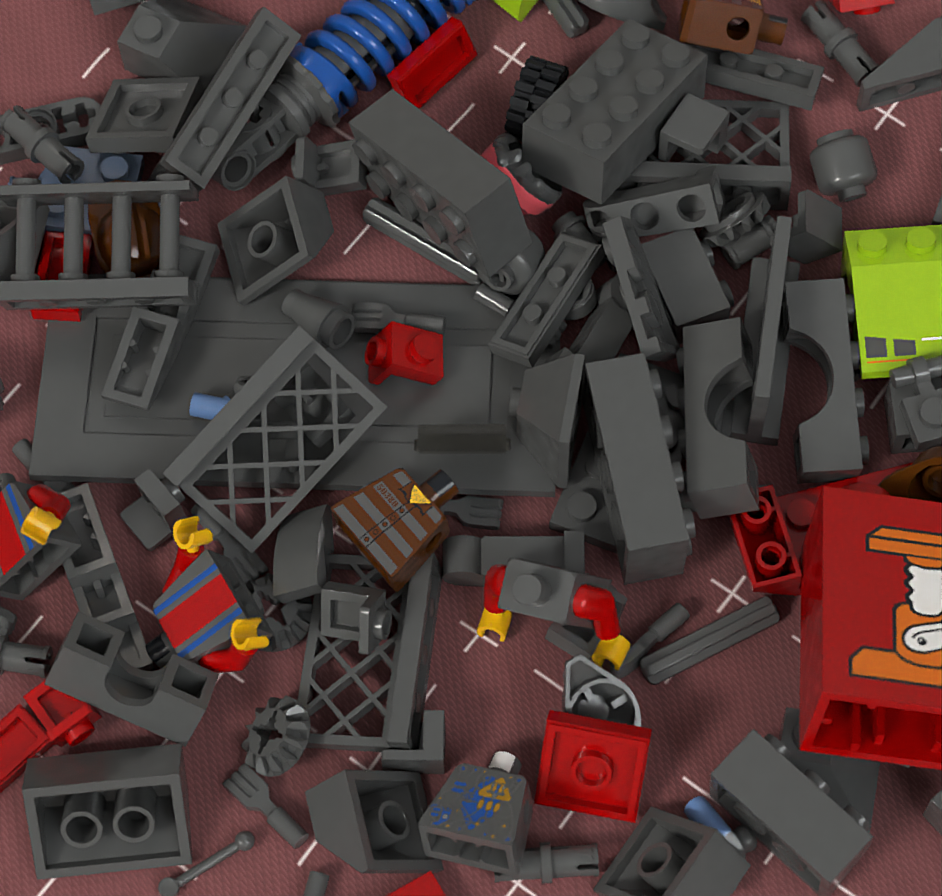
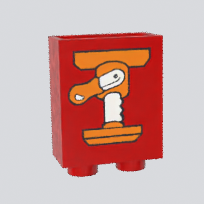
(872, 628)

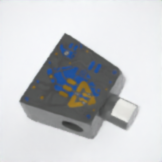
(481, 816)

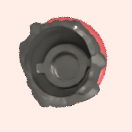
(532, 190)

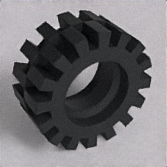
(536, 84)

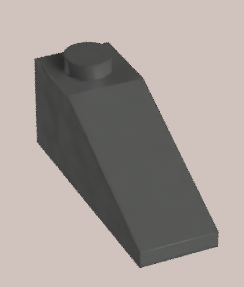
(908, 72)

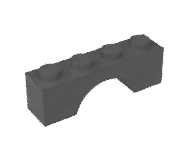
(817, 321)
(715, 369)

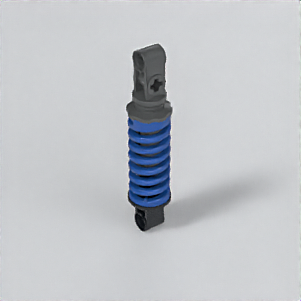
(323, 74)

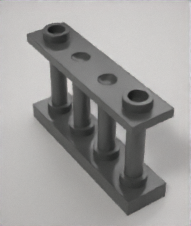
(121, 286)

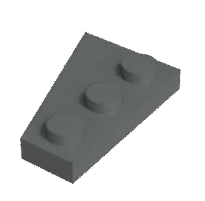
(639, 290)

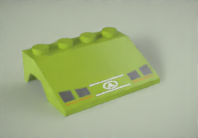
(895, 295)

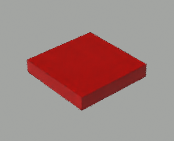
(592, 766)

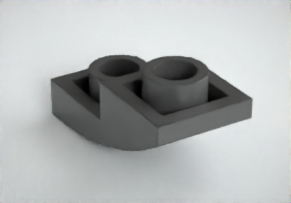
(301, 553)

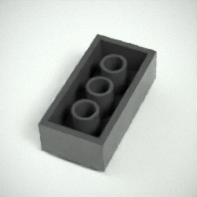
(612, 110)
(440, 183)
(636, 468)

